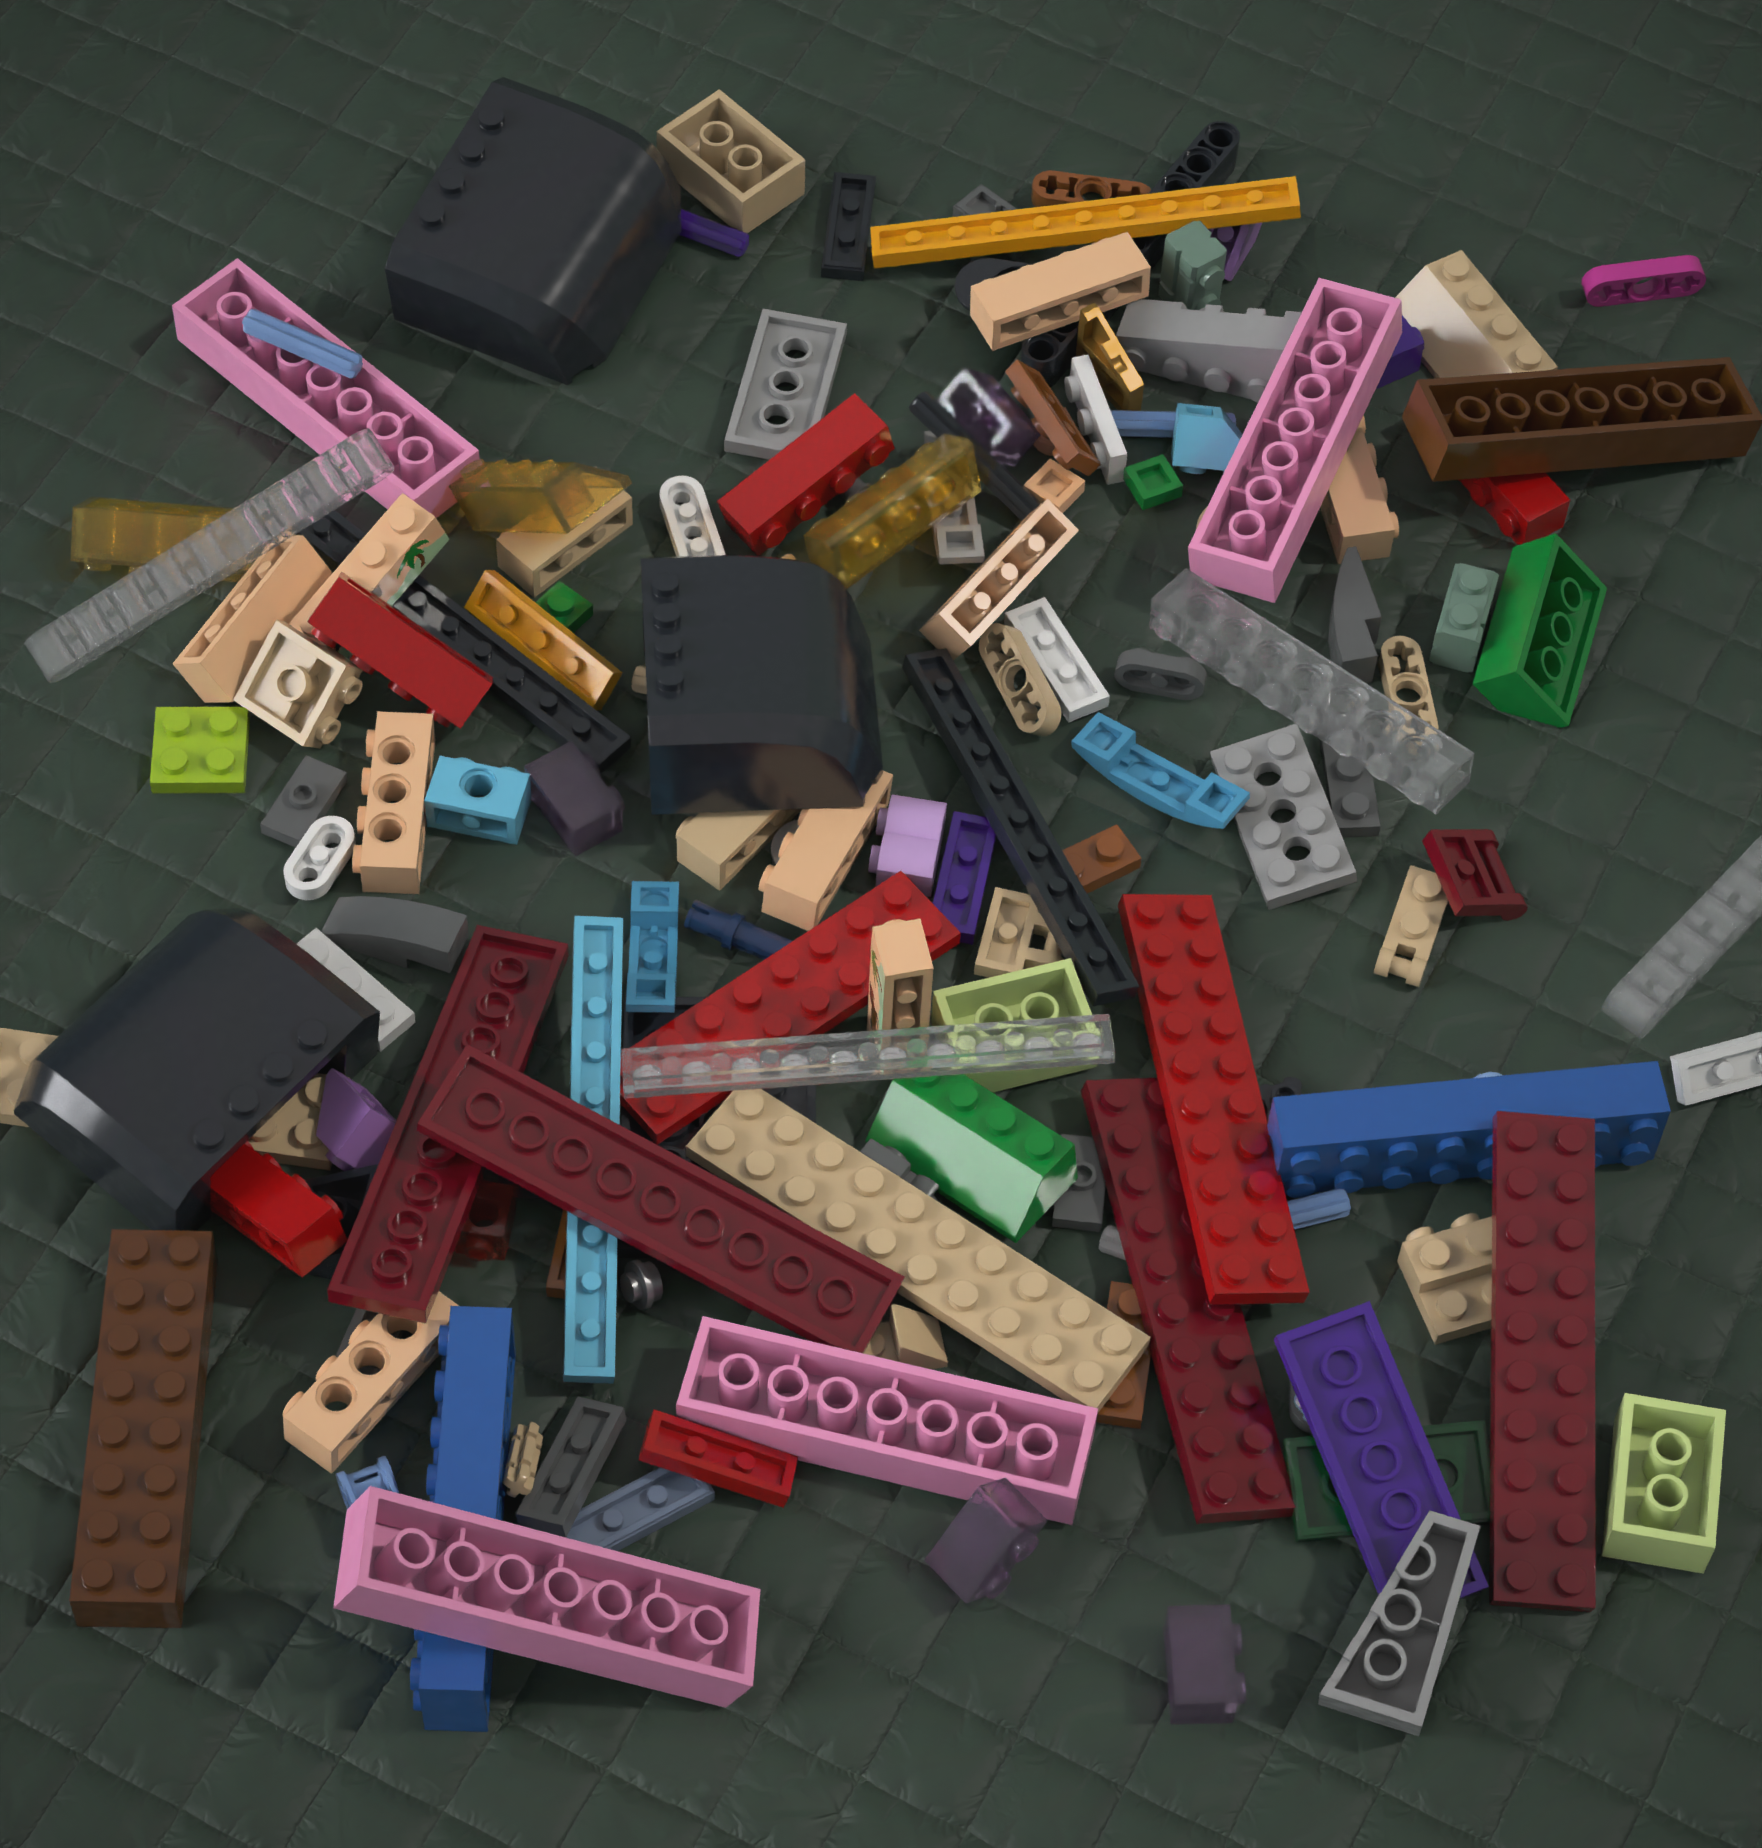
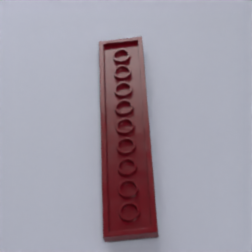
(420, 1186)
(659, 1203)
(1196, 1347)
(1543, 1363)

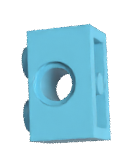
(496, 816)

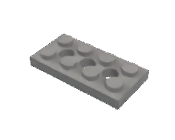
(769, 366)
(1312, 827)

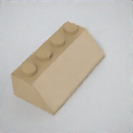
(1467, 323)

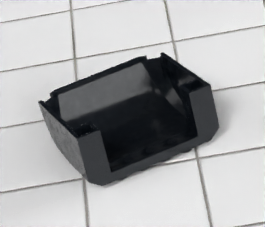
(536, 233)
(756, 686)
(192, 1061)

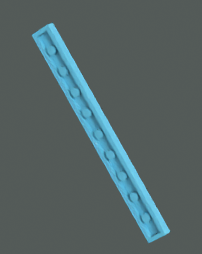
(596, 1085)

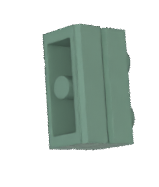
(1192, 267)
(1463, 617)

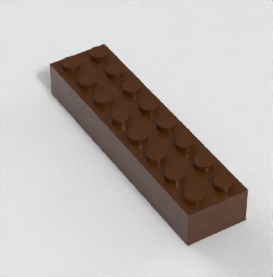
(1581, 418)
(144, 1430)

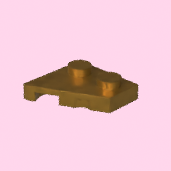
(1112, 366)

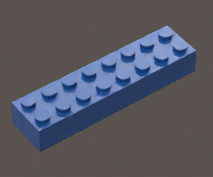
(1447, 1126)
(467, 1474)

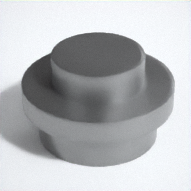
(641, 1284)

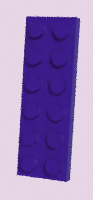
(1368, 1436)

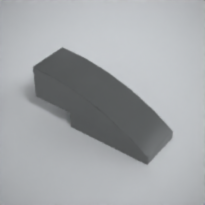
(1354, 620)
(398, 930)

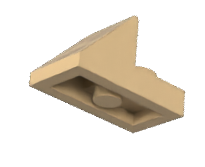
(909, 1339)

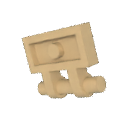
(1009, 933)

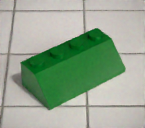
(1540, 633)
(977, 1149)

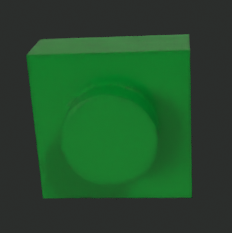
(1153, 482)
(566, 606)

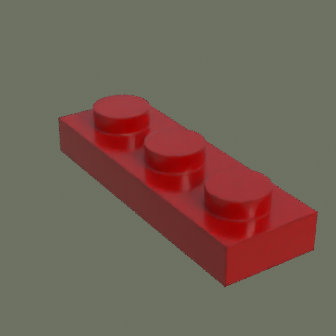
(718, 1458)

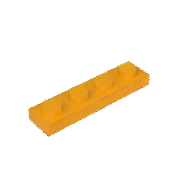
(542, 639)

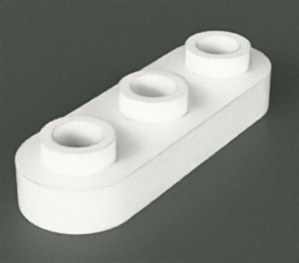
(690, 518)

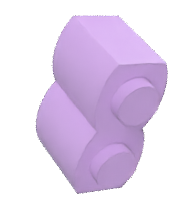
(910, 841)

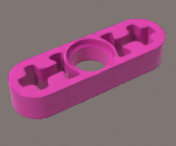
(1617, 282)

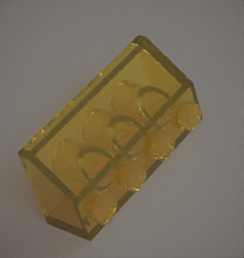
(533, 494)
(895, 509)
(135, 531)

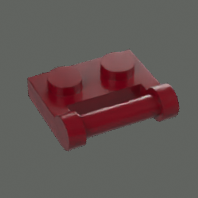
(1473, 873)

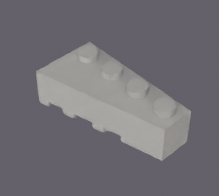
(1205, 345)
(1400, 1645)

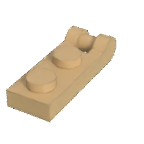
(1413, 927)

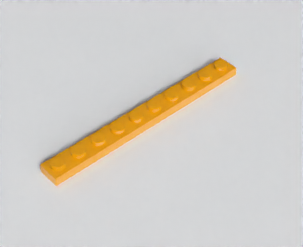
(1083, 222)

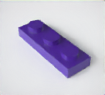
(965, 872)

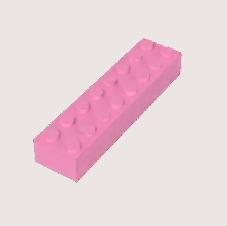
(316, 401)
(1295, 440)
(886, 1417)
(547, 1597)

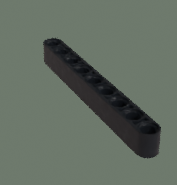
(1203, 164)

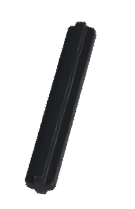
(989, 469)

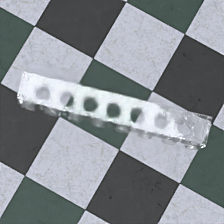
(1311, 691)

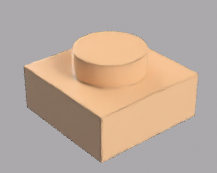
(1056, 484)

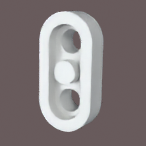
(316, 861)

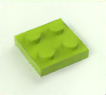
(200, 750)

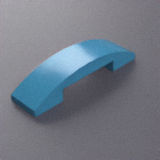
(1153, 779)
(653, 947)

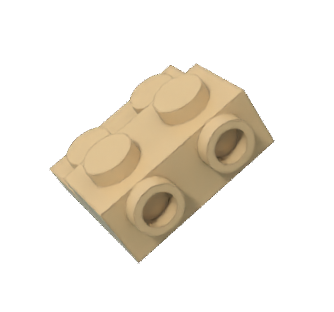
(299, 686)
(1451, 1276)

